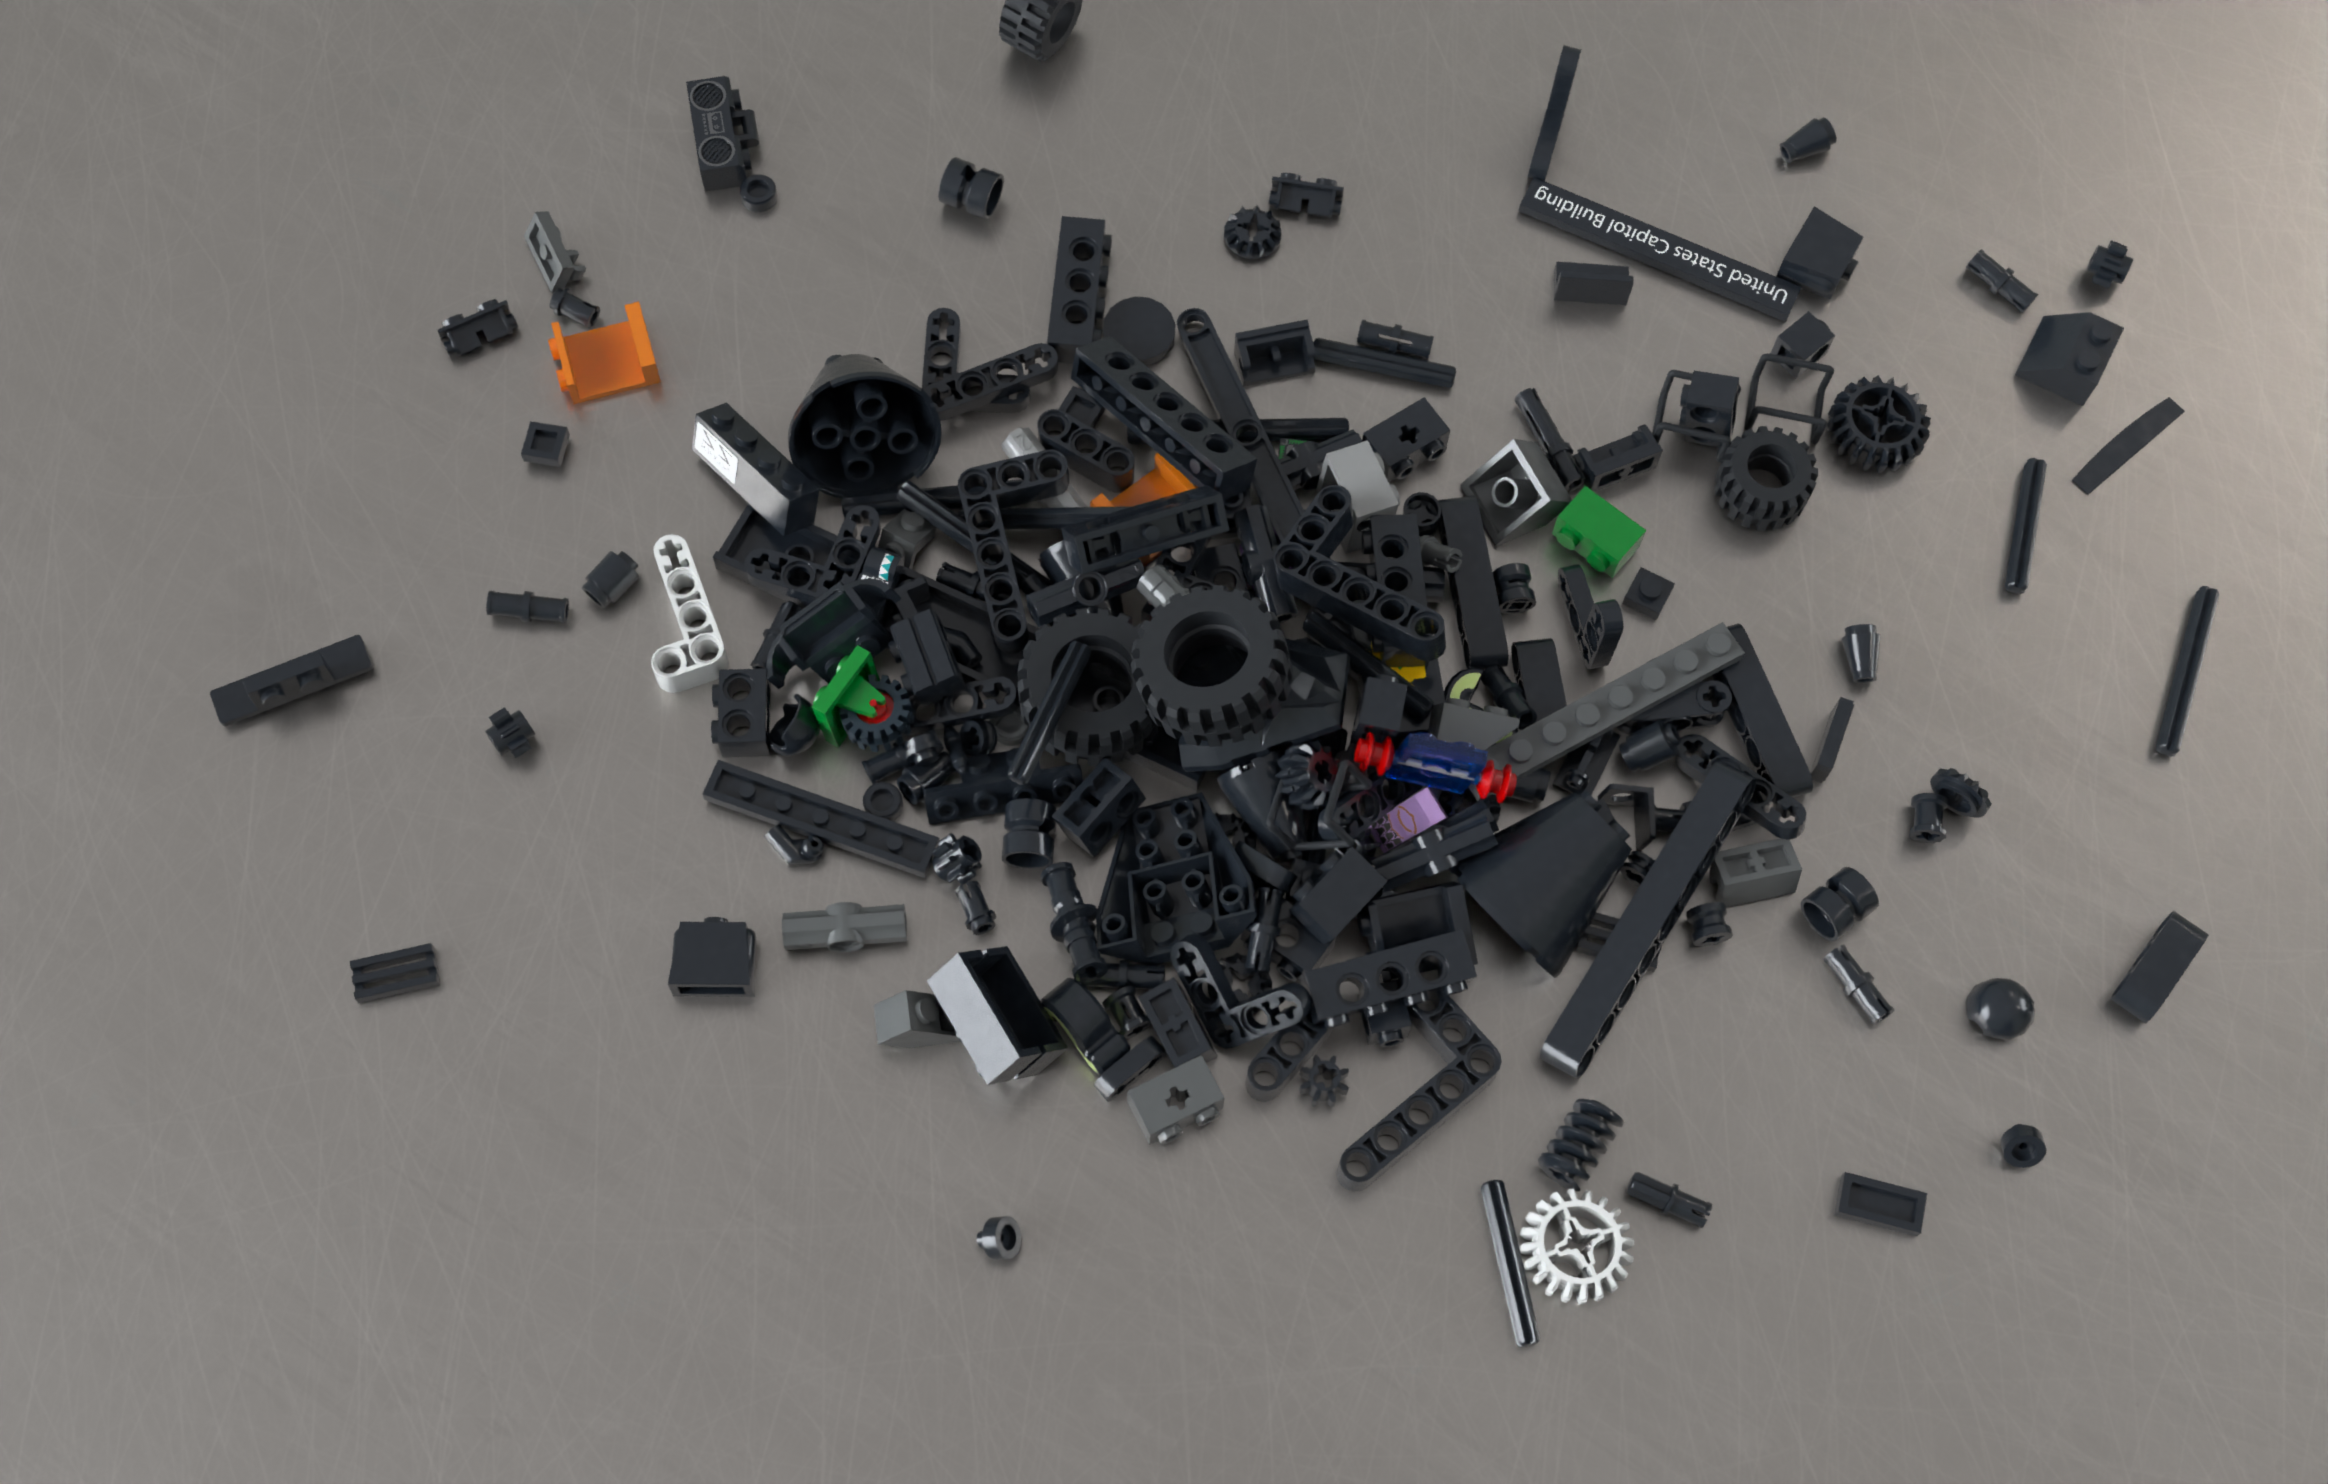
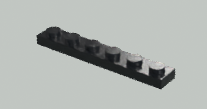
(821, 817)

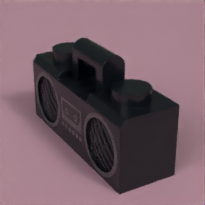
(714, 114)

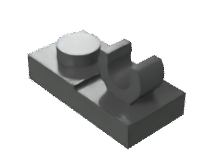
(550, 254)

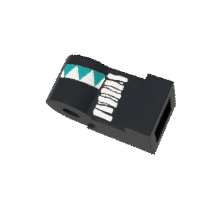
(886, 567)

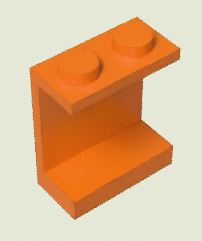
(605, 358)
(1157, 484)

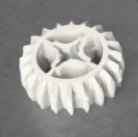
(1582, 1262)

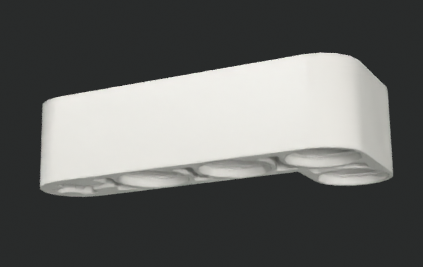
(687, 608)

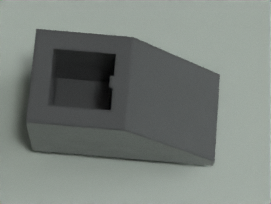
(1458, 722)
(912, 1021)

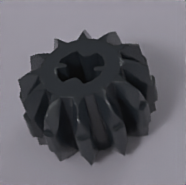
(1308, 774)

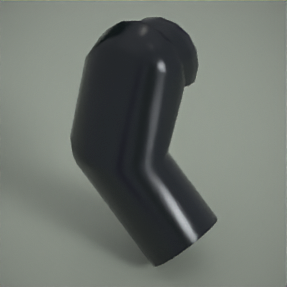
(795, 850)

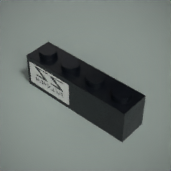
(755, 469)

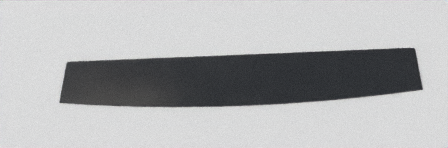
(2127, 444)

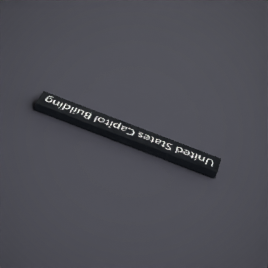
(1660, 249)

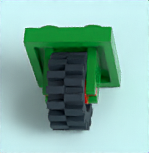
(863, 705)

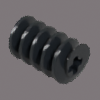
(1577, 1141)

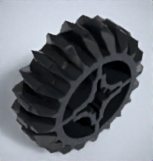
(1856, 424)

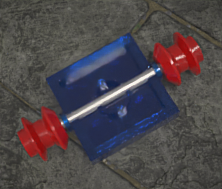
(1436, 764)

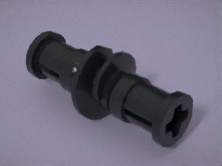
(1074, 922)

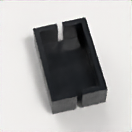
(996, 1014)

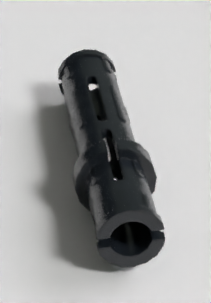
(1555, 448)

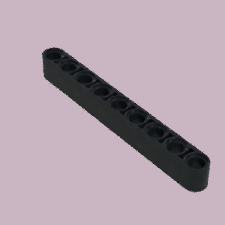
(1648, 919)

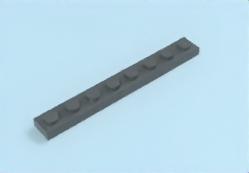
(1615, 703)

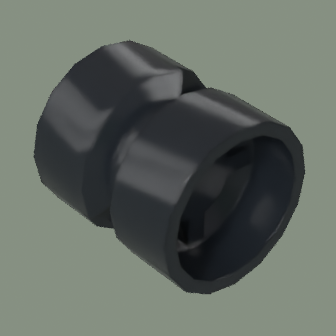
(973, 188)
(1029, 838)
(1834, 907)

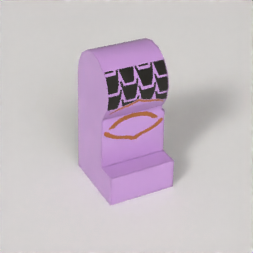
(1408, 819)

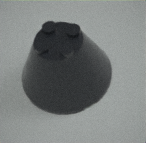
(863, 428)

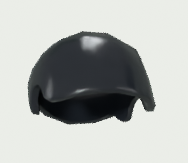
(796, 729)
(2001, 1008)

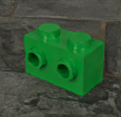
(1598, 532)

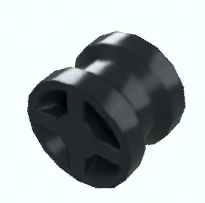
(1709, 924)

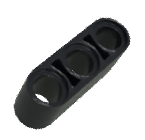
(1095, 465)
(1539, 675)
(2159, 966)
(1280, 1064)

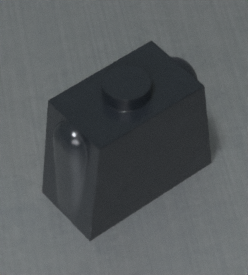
(1821, 255)
(713, 959)

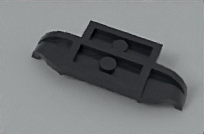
(831, 630)

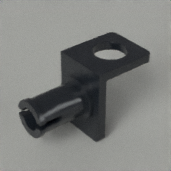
(1647, 816)

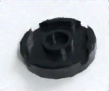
(1141, 328)

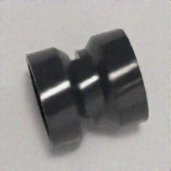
(1427, 510)
(1514, 589)

